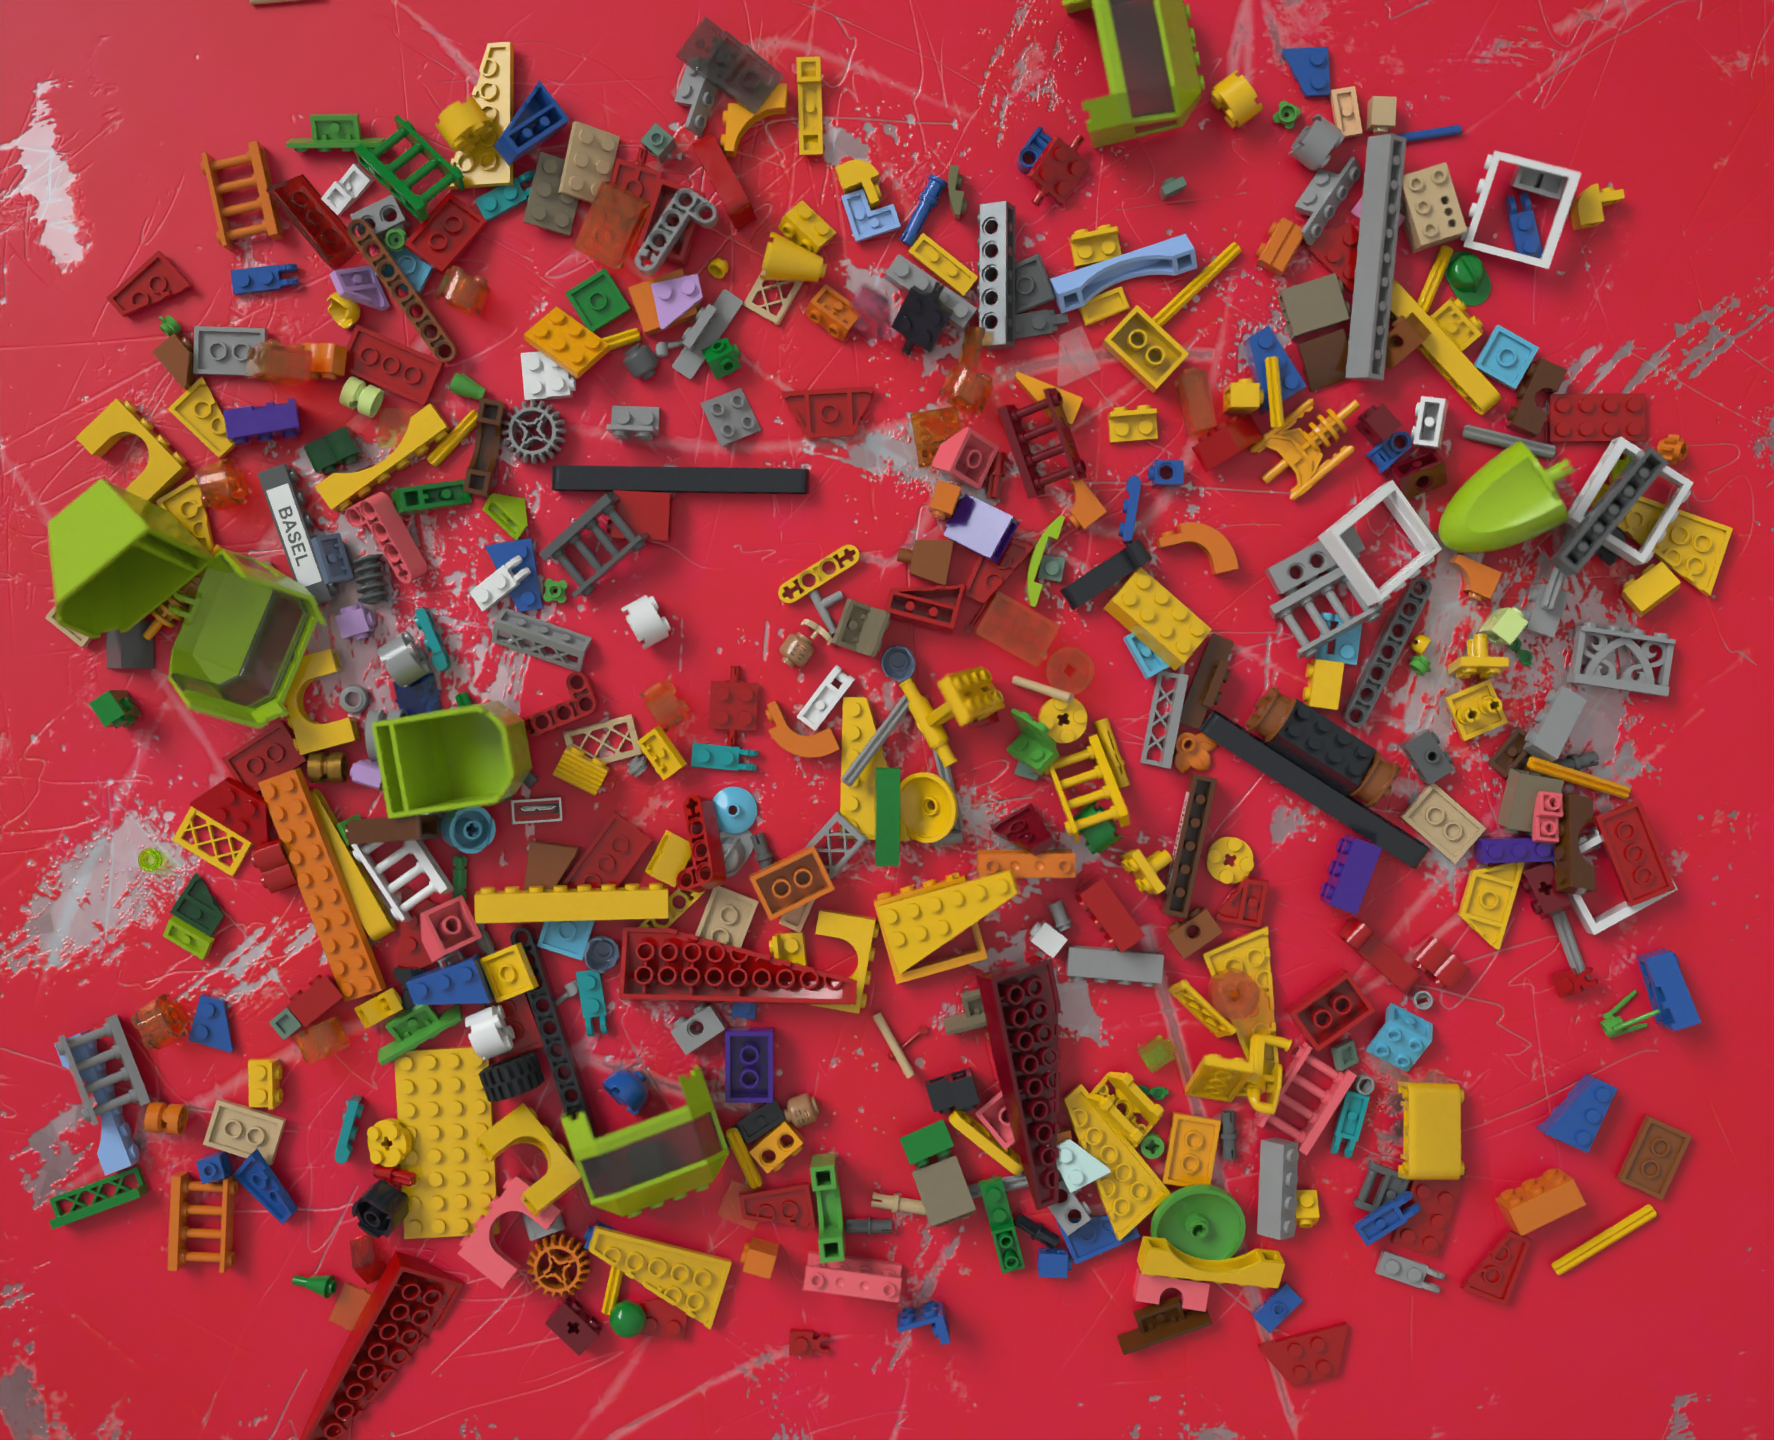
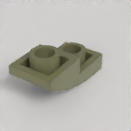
(956, 201)

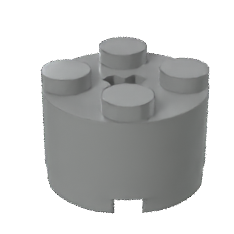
(1316, 142)
(404, 659)

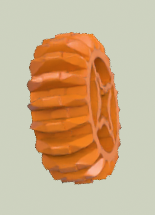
(566, 1283)

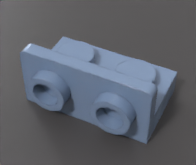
(332, 558)

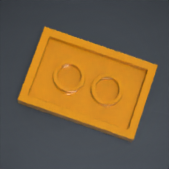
(566, 342)
(1191, 1150)

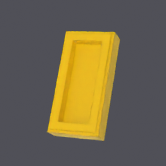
(1104, 306)

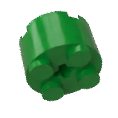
(1098, 836)

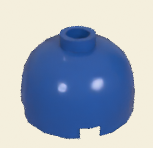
(627, 1089)

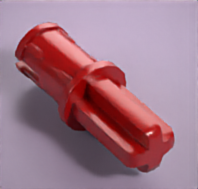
(995, 476)
(394, 1175)

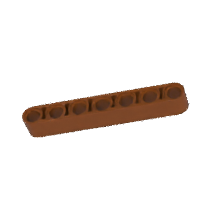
(393, 283)

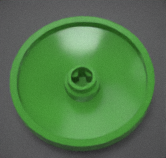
(1201, 1222)

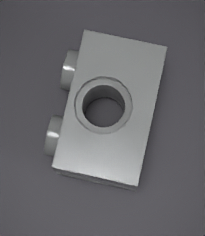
(687, 1037)

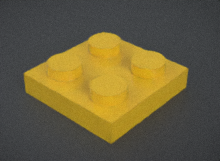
(508, 972)

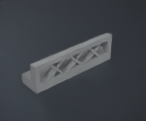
(541, 635)
(1173, 720)

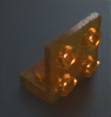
(931, 430)

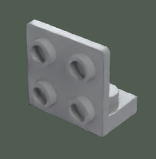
(634, 421)

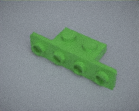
(334, 132)
(415, 1027)

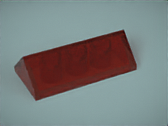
(314, 220)

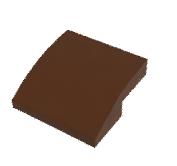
(1324, 359)
(1511, 754)

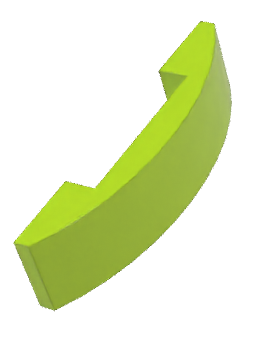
(1034, 588)

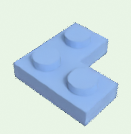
(868, 223)

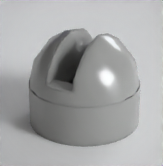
(1420, 995)
(1366, 1086)

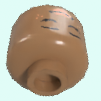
(796, 650)
(802, 1110)

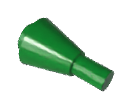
(322, 1285)

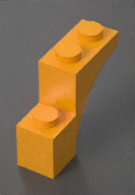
(739, 119)

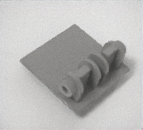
(730, 417)

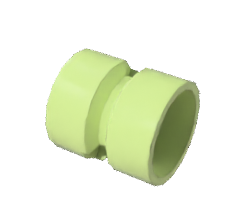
(364, 398)

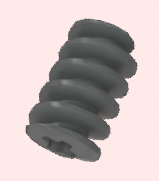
(370, 579)

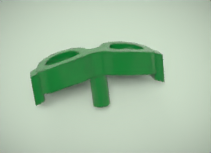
(1524, 656)
(1157, 1092)

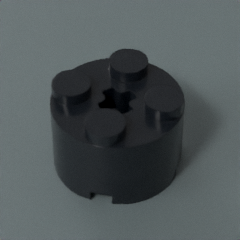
(380, 1209)

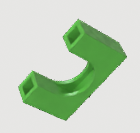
(831, 1225)

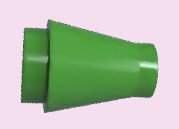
(466, 387)

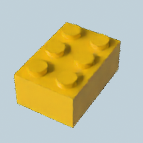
(1145, 348)

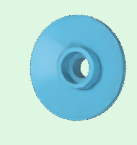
(745, 805)

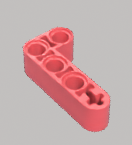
(390, 535)

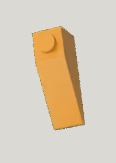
(1034, 389)

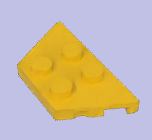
(1490, 900)

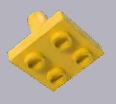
(1478, 660)
(1475, 710)
(1146, 869)

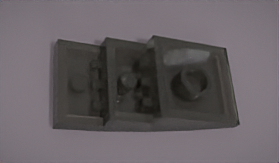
(729, 65)

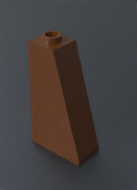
(393, 829)

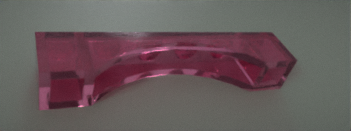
(873, 314)

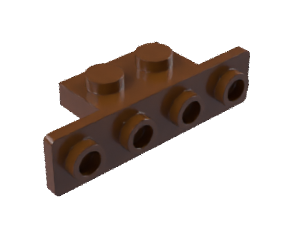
(1207, 681)
(1160, 1324)

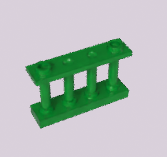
(402, 188)

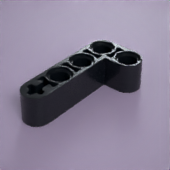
(1106, 574)

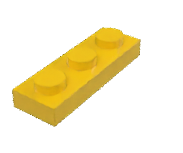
(943, 265)

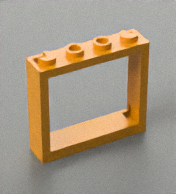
(937, 965)

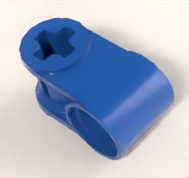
(1033, 148)
(1386, 453)

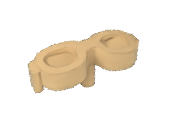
(818, 629)

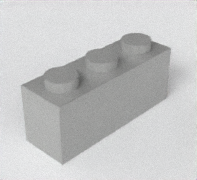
(1554, 724)

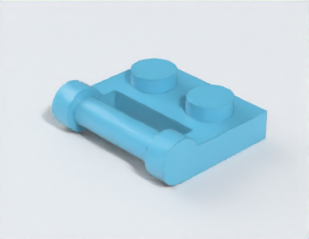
(1345, 647)

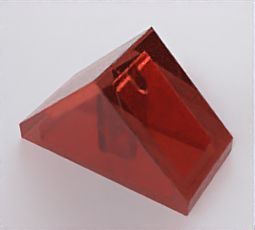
(367, 1258)

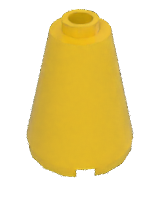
(790, 262)

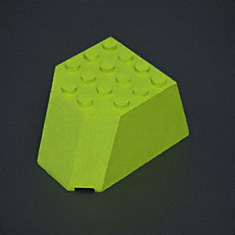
(117, 559)
(451, 758)

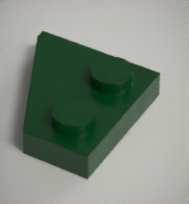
(199, 907)

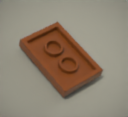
(1654, 1157)

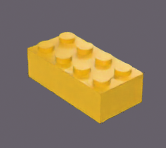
(1157, 618)

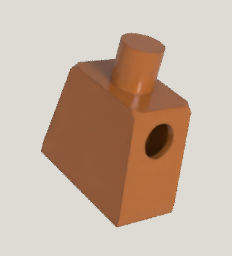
(928, 559)

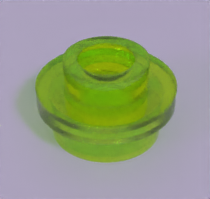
(143, 859)

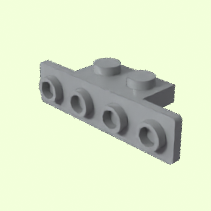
(697, 94)
(1324, 196)
(708, 329)

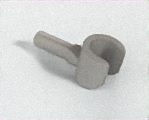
(662, 347)
(571, 988)

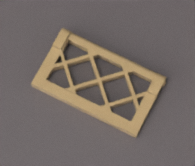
(758, 287)
(618, 755)

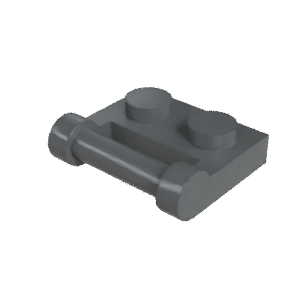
(1389, 1187)

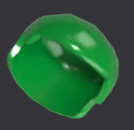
(627, 1319)

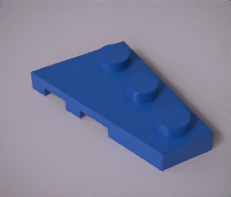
(528, 594)
(264, 1185)
(1093, 1238)

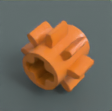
(1672, 448)

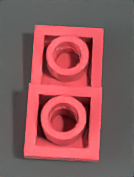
(1545, 818)

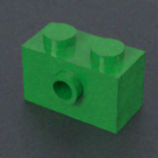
(115, 709)
(926, 1143)

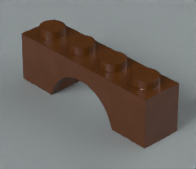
(489, 435)
(1572, 871)

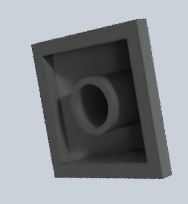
(130, 648)

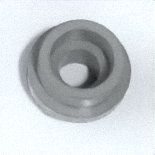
(637, 766)

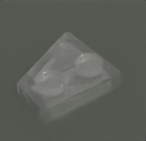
(1075, 357)

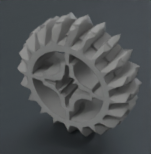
(516, 420)

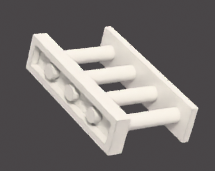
(425, 864)

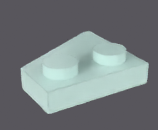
(1078, 1166)

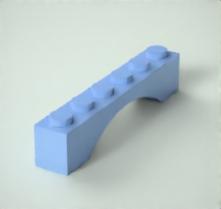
(1163, 258)
(116, 1145)

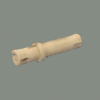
(898, 1203)

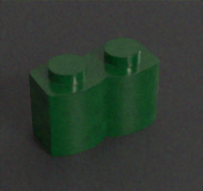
(333, 451)

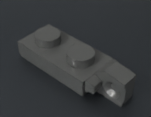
(1038, 323)

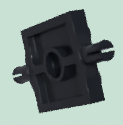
(922, 318)

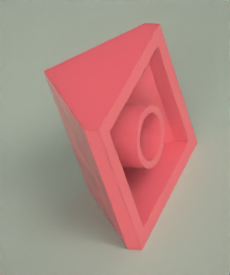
(995, 1118)

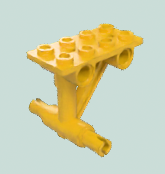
(968, 698)

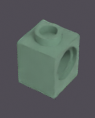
(658, 142)

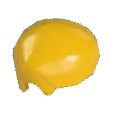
(343, 310)

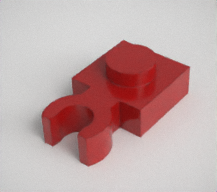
(1570, 983)
(803, 1342)

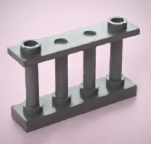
(573, 536)

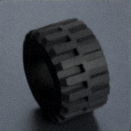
(511, 1077)

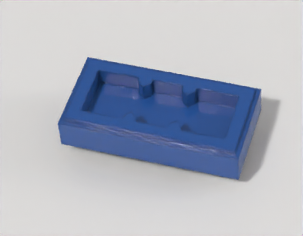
(1277, 1307)

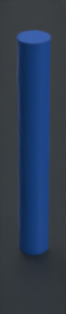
(1432, 133)

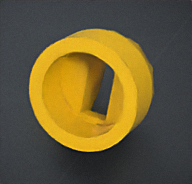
(718, 268)
(1421, 645)

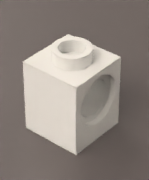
(1047, 938)

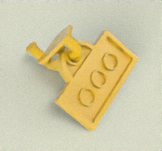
(1226, 1078)

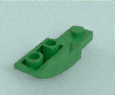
(1001, 1224)

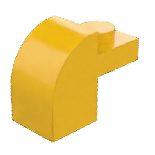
(857, 175)
(1587, 206)
(379, 1008)

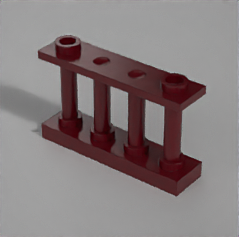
(1019, 441)

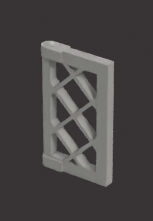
(849, 852)

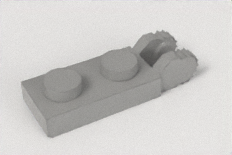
(1407, 1270)

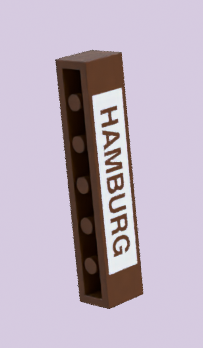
(1188, 845)

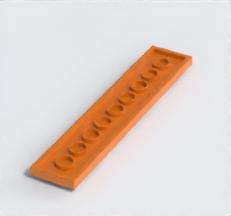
(322, 884)

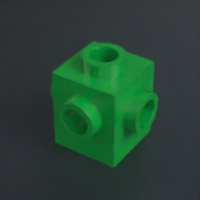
(722, 358)

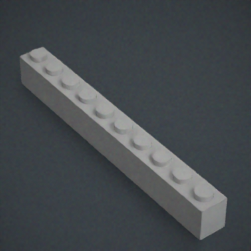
(1375, 257)

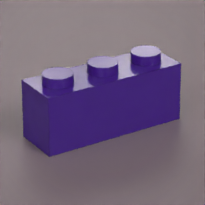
(1512, 850)

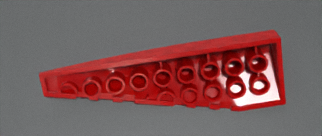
(693, 969)
(396, 1320)

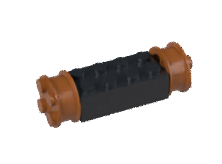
(1322, 747)

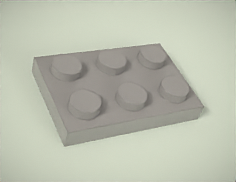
(224, 349)

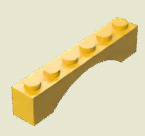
(423, 430)
(1254, 1268)

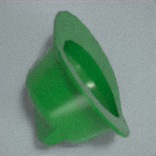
(1468, 278)

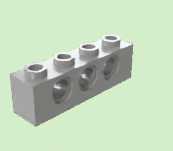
(1279, 572)

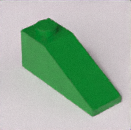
(429, 497)

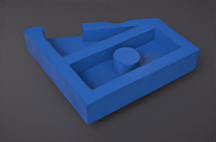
(1309, 69)
(211, 1024)

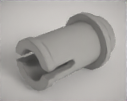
(953, 837)
(1060, 916)

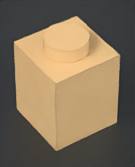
(1381, 114)

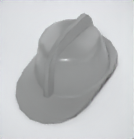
(735, 850)

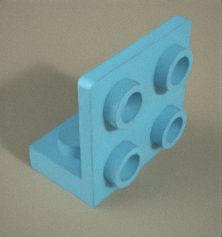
(1401, 1038)

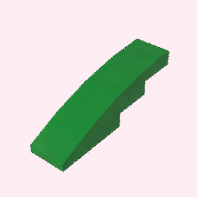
(887, 816)

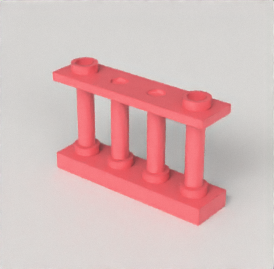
(1329, 1098)
(854, 1277)

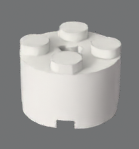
(646, 621)
(489, 1032)

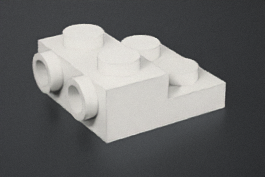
(545, 378)

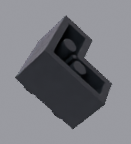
(953, 1090)

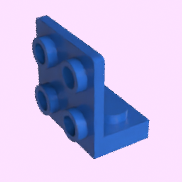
(931, 1312)

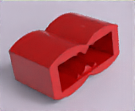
(273, 865)
(1441, 963)

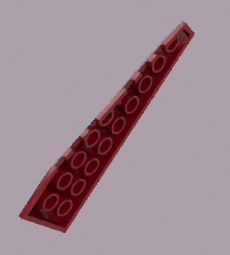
(1023, 1032)

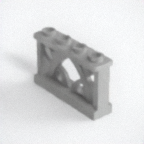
(1645, 683)

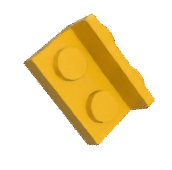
(1095, 245)
(1457, 323)
(1132, 424)
(661, 752)
(789, 947)
(264, 1083)

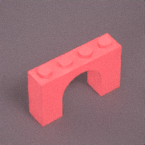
(481, 1248)

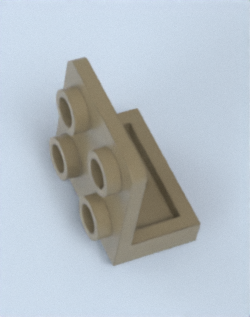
(861, 628)

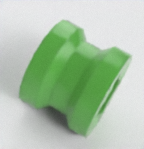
(1150, 1141)

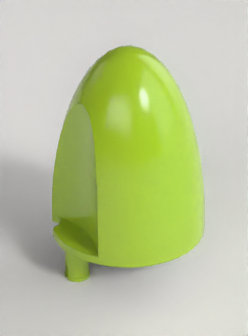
(1504, 503)

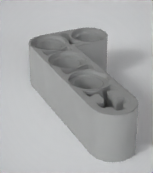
(672, 234)

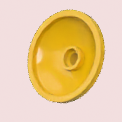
(920, 818)

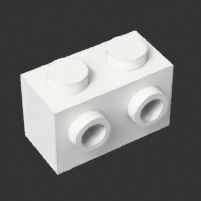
(1430, 422)

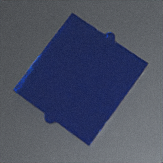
(419, 696)

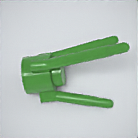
(1615, 1026)

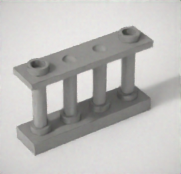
(1304, 598)
(128, 1072)

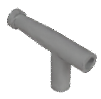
(822, 604)

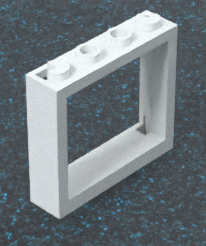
(1559, 220)
(1594, 484)
(1409, 522)
(1611, 916)

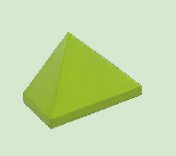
(508, 513)

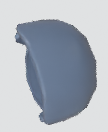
(898, 663)
(601, 953)

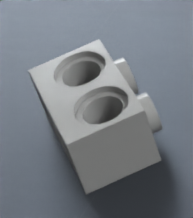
(1538, 181)
(378, 213)
(1061, 1210)

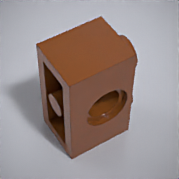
(1413, 334)
(1206, 932)

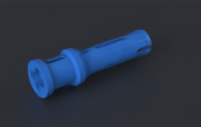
(928, 200)

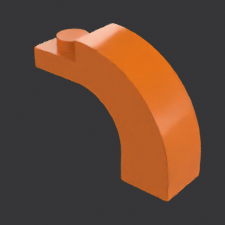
(1212, 542)
(798, 744)

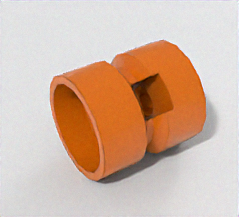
(166, 1118)

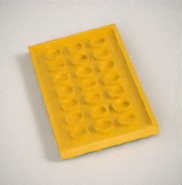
(445, 1114)

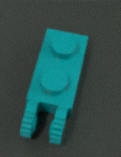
(504, 197)
(433, 639)
(721, 757)
(592, 1000)
(1349, 1121)
(348, 1130)

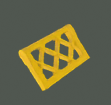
(196, 849)
(1201, 1009)

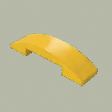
(810, 106)

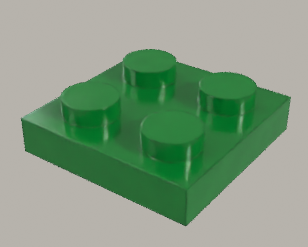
(598, 301)

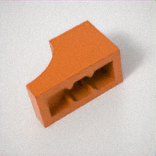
(1085, 507)
(1478, 578)

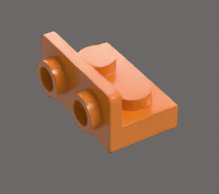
(832, 312)

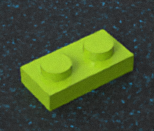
(188, 937)

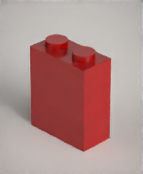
(644, 513)

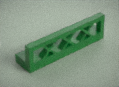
(97, 1206)

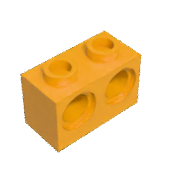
(773, 1142)

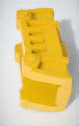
(1134, 1101)

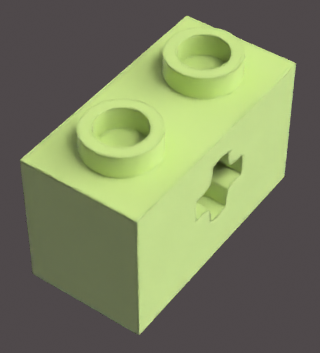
(1504, 626)

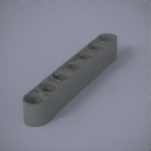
(1394, 643)

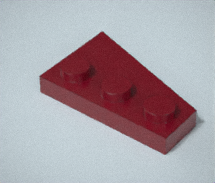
(1025, 830)

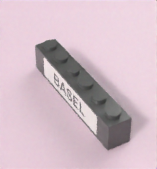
(295, 529)

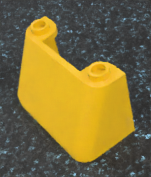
(1431, 1131)

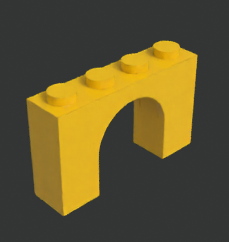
(121, 420)
(309, 734)
(859, 932)
(523, 1127)

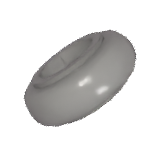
(343, 699)

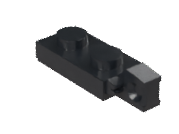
(759, 1121)

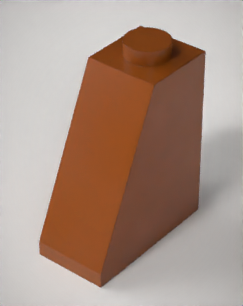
(548, 863)

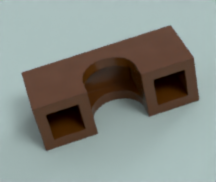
(1525, 415)

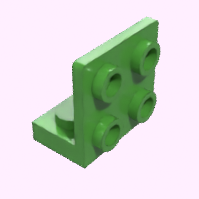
(1034, 744)

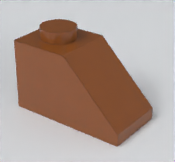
(177, 358)

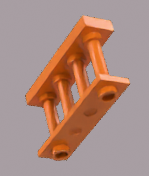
(260, 179)
(1047, 864)
(180, 1232)

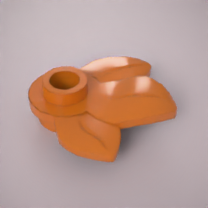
(1195, 754)

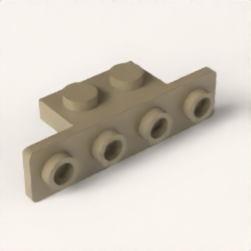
(971, 1019)

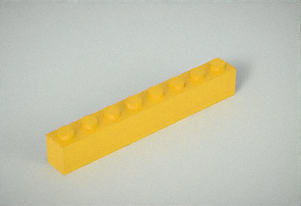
(571, 904)

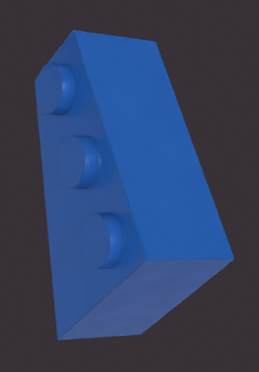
(532, 125)
(1264, 345)
(452, 984)
(1667, 990)
(1581, 1113)

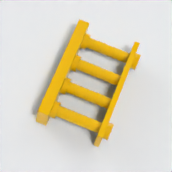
(1109, 791)

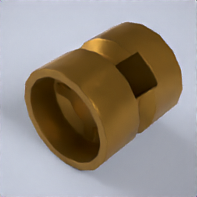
(331, 767)

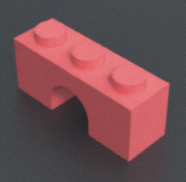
(1192, 1293)

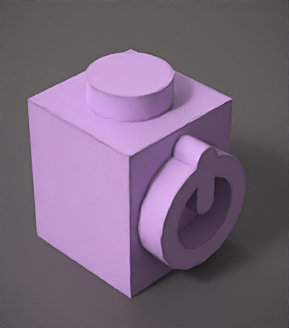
(355, 622)

